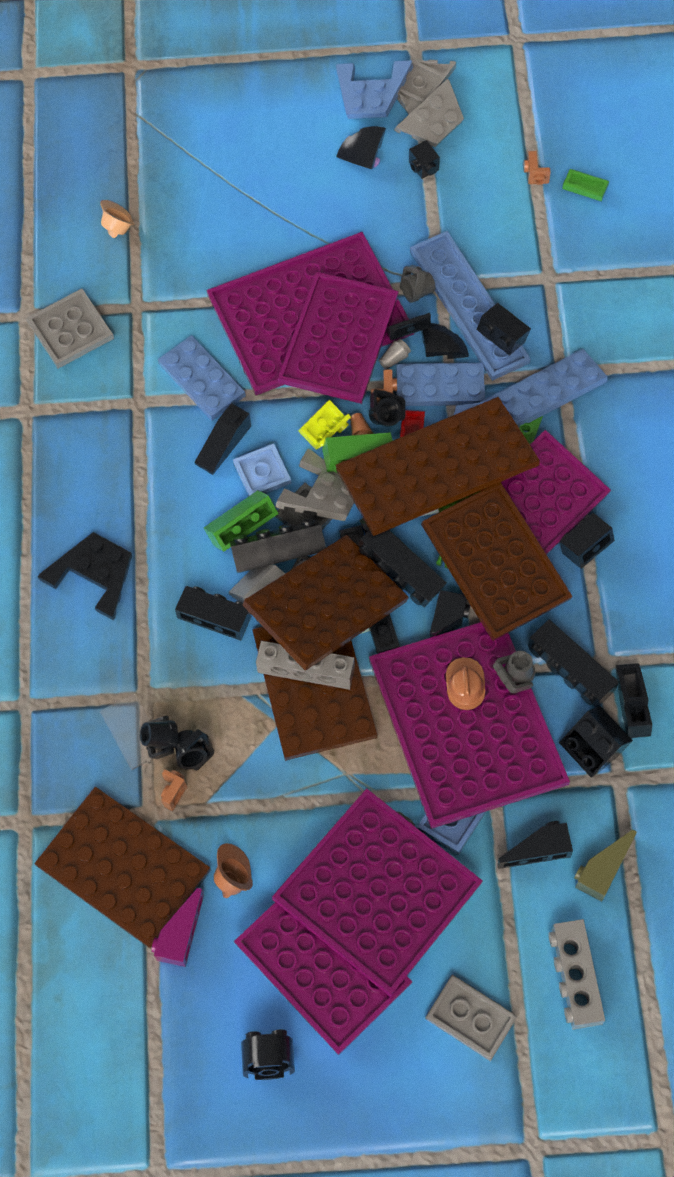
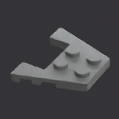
(326, 498)

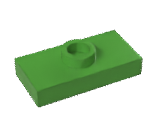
(585, 185)

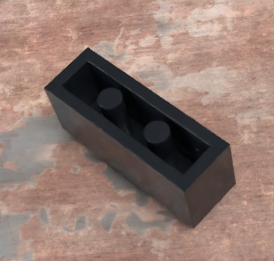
(213, 612)

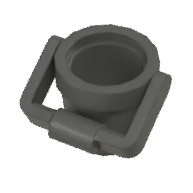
(416, 285)
(518, 671)

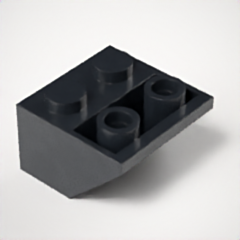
(595, 741)

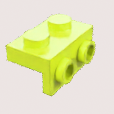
(324, 424)

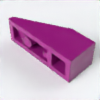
(177, 935)

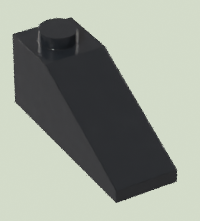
(223, 438)
(544, 845)

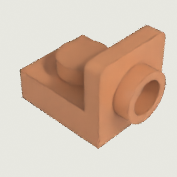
(173, 792)

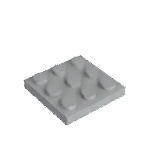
(70, 328)

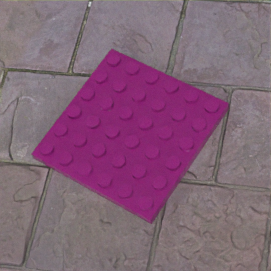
(377, 891)

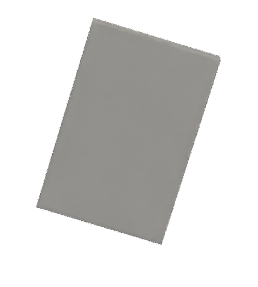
(471, 1017)

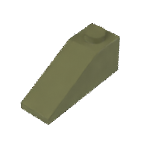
(601, 869)

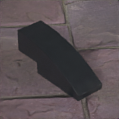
(633, 701)

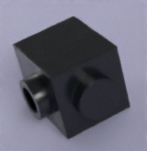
(424, 159)

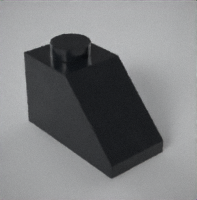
(449, 613)

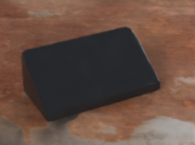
(409, 326)

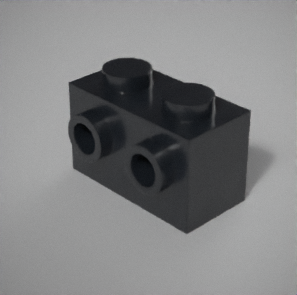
(503, 329)
(587, 540)

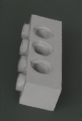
(331, 671)
(575, 934)

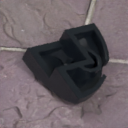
(362, 146)
(442, 341)

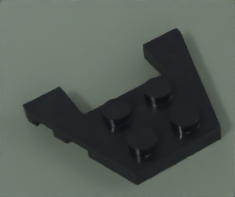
(97, 562)

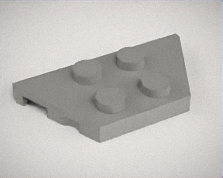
(423, 81)
(434, 116)

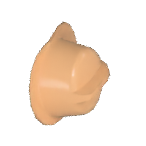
(115, 218)

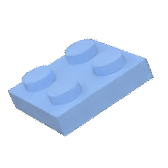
(262, 470)

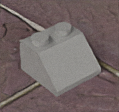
(254, 581)

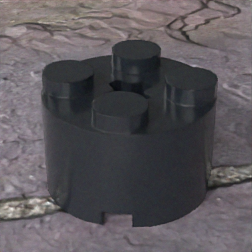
(267, 1055)

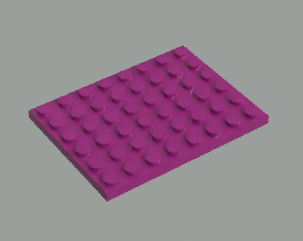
(265, 306)
(458, 756)

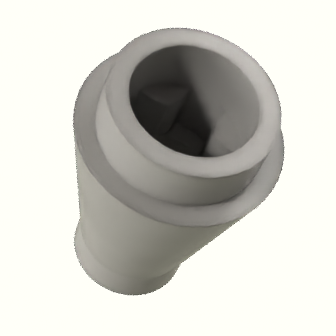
(395, 353)

